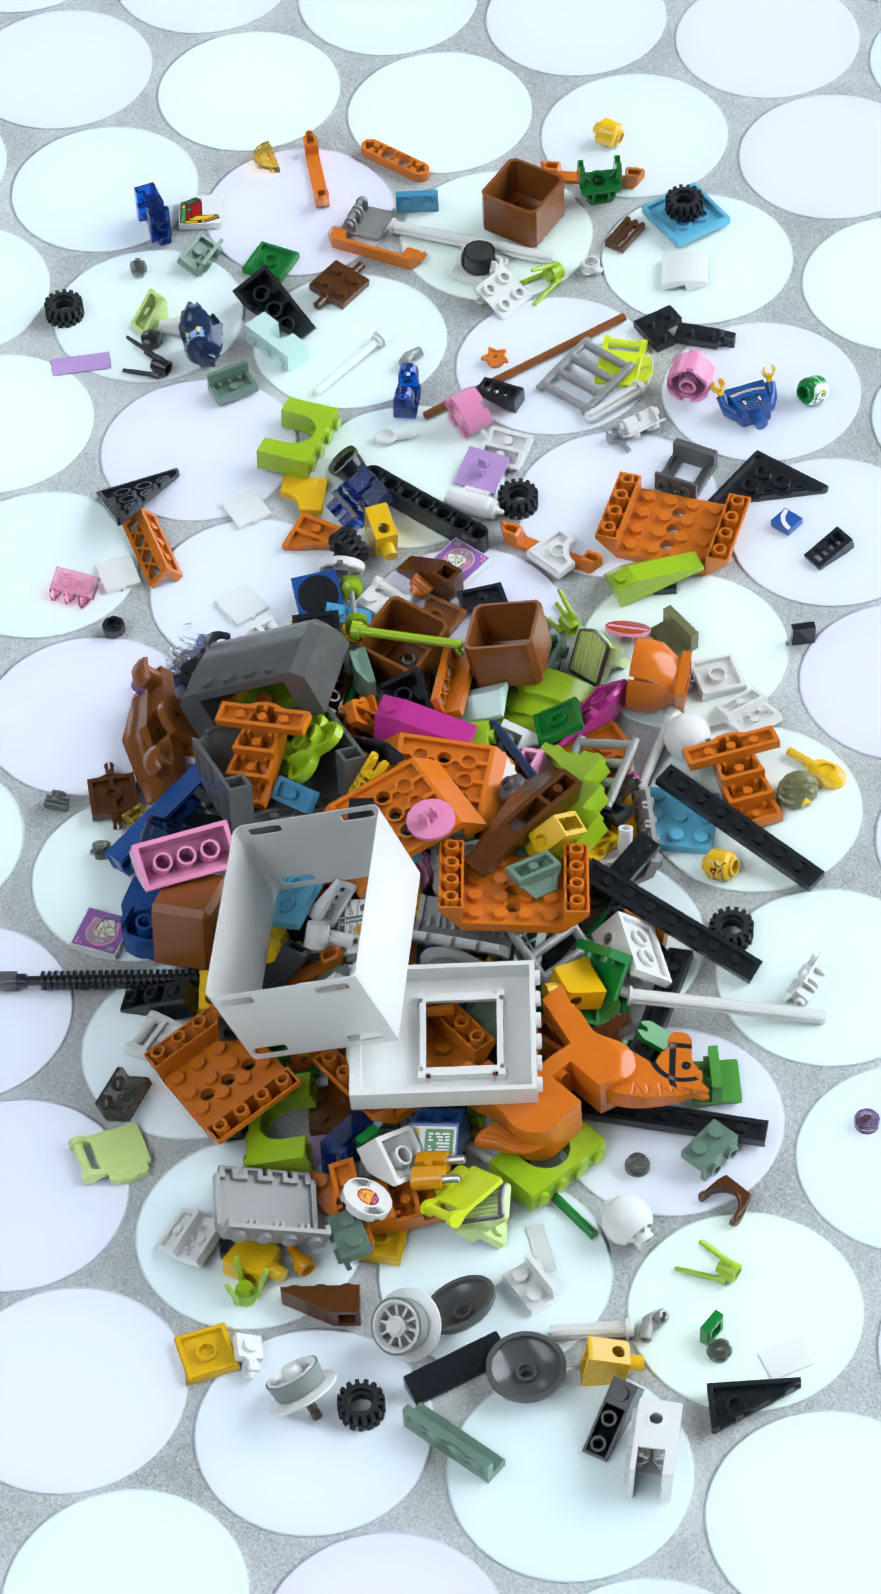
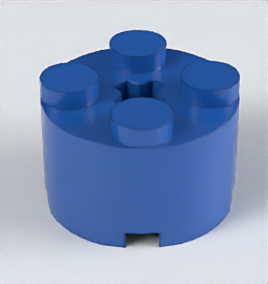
(137, 927)

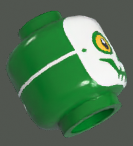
(812, 390)

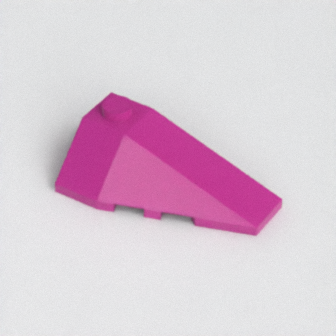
(600, 707)
(404, 716)

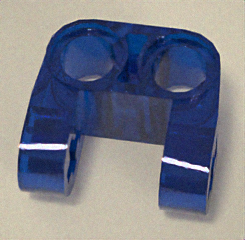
(407, 393)

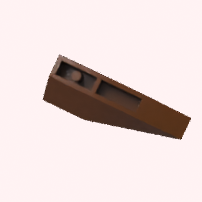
(525, 809)

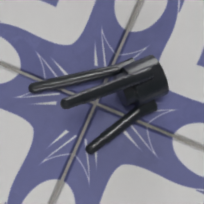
(159, 365)

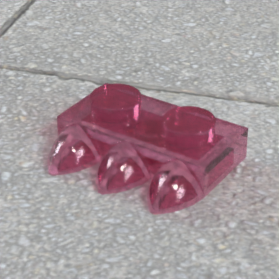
(73, 585)

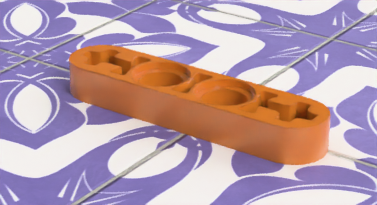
(415, 170)

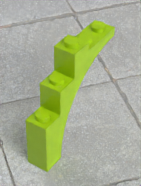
(591, 770)

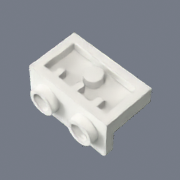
(532, 1285)

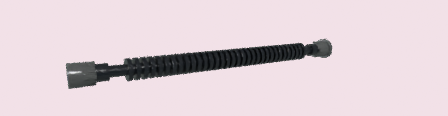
(12, 979)

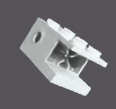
(639, 940)
(655, 1428)

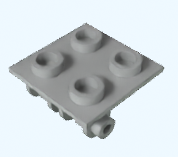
(366, 220)

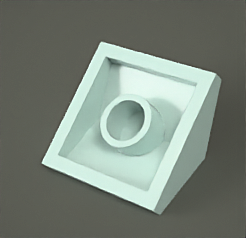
(486, 703)

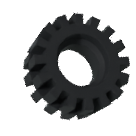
(684, 211)
(60, 300)
(518, 489)
(347, 543)
(737, 919)
(361, 1418)

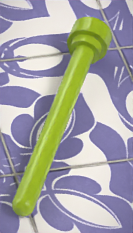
(360, 630)

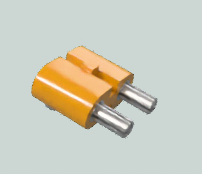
(433, 1170)

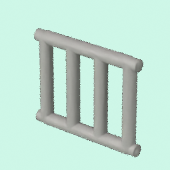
(572, 356)
(622, 764)
(516, 938)

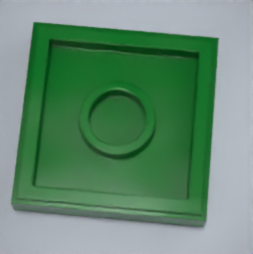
(277, 259)
(558, 721)

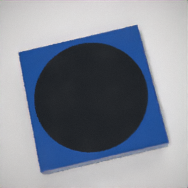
(315, 590)

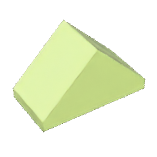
(150, 312)

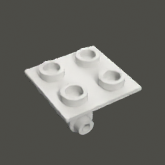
(502, 293)
(808, 980)

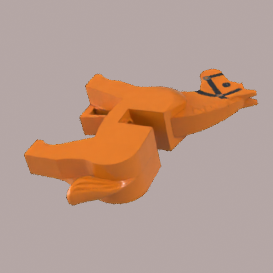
(594, 1068)

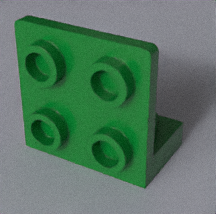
(609, 966)

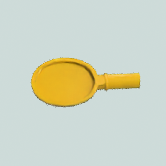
(827, 773)

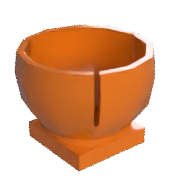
(659, 677)

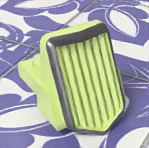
(595, 656)
(488, 1219)

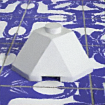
(391, 1155)

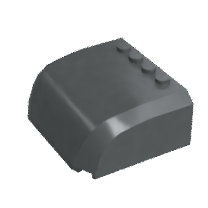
(300, 655)
(234, 796)

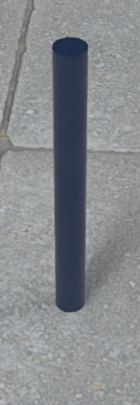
(512, 749)

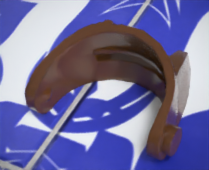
(728, 1185)

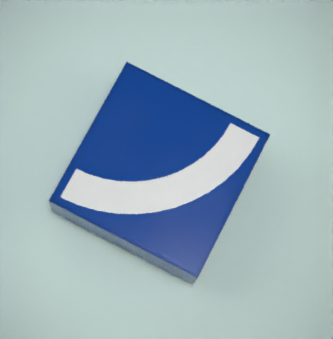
(786, 521)

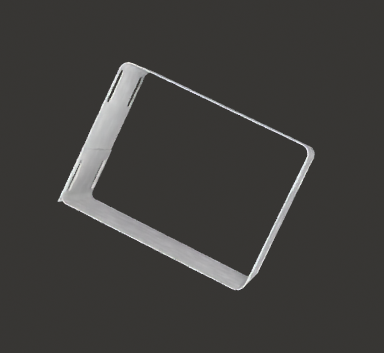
(299, 1013)

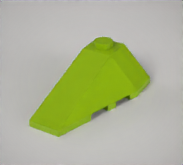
(642, 578)

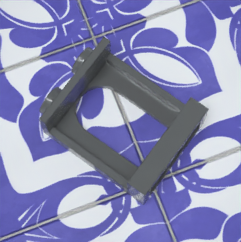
(691, 454)

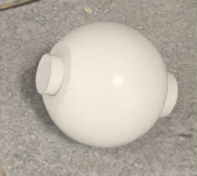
(685, 731)
(627, 1220)

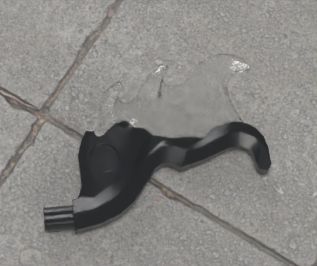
(191, 651)

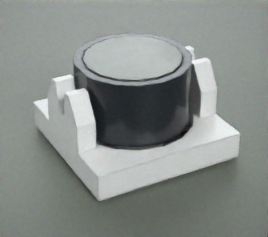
(478, 260)

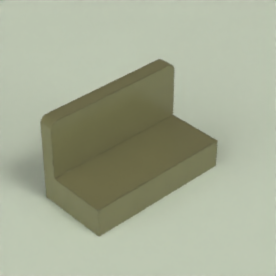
(675, 632)

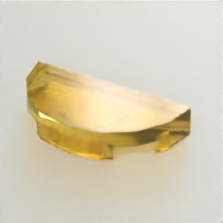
(265, 158)

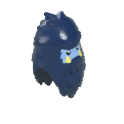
(200, 335)

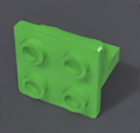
(720, 1078)

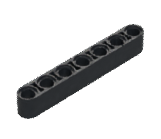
(433, 512)

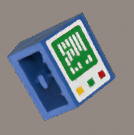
(442, 1129)

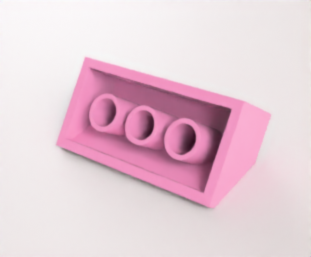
(182, 856)

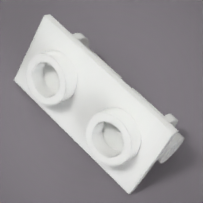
(648, 420)

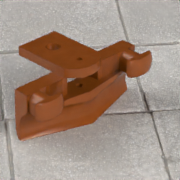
(153, 753)

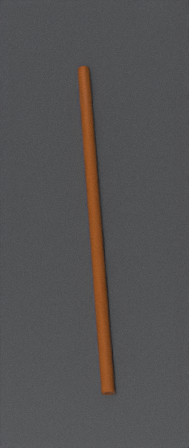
(540, 358)

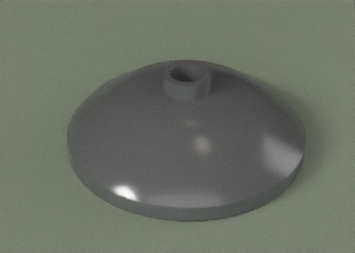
(464, 1302)
(523, 1355)

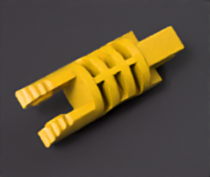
(366, 773)

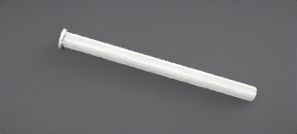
(458, 239)
(726, 1006)

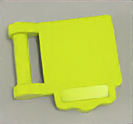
(643, 368)
(462, 1196)

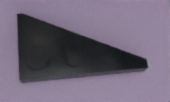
(739, 1399)

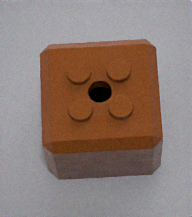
(523, 202)
(508, 643)
(387, 654)
(187, 922)

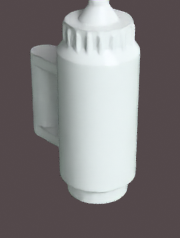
(473, 502)

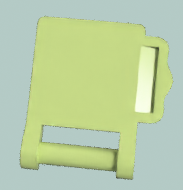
(118, 1152)

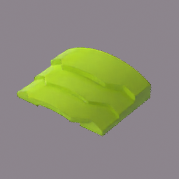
(528, 700)

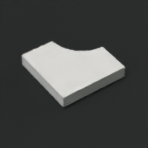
(553, 553)

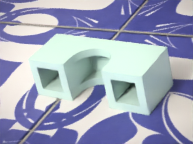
(265, 336)

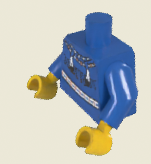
(749, 402)

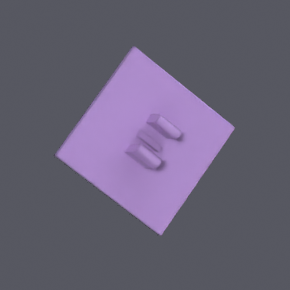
(481, 469)

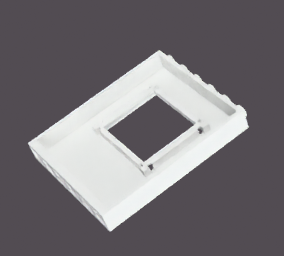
(396, 1071)

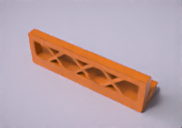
(156, 543)
(452, 684)

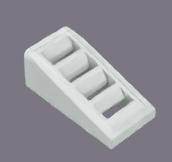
(330, 913)

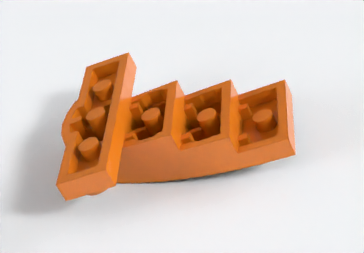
(260, 742)
(740, 772)
(405, 1202)

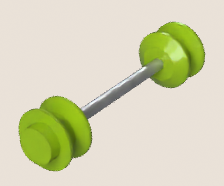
(351, 589)

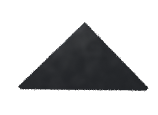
(768, 479)
(128, 498)

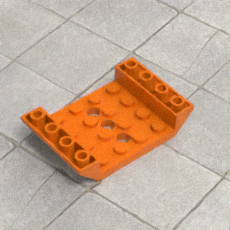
(639, 522)
(472, 766)
(406, 786)
(485, 902)
(449, 1043)
(198, 1064)

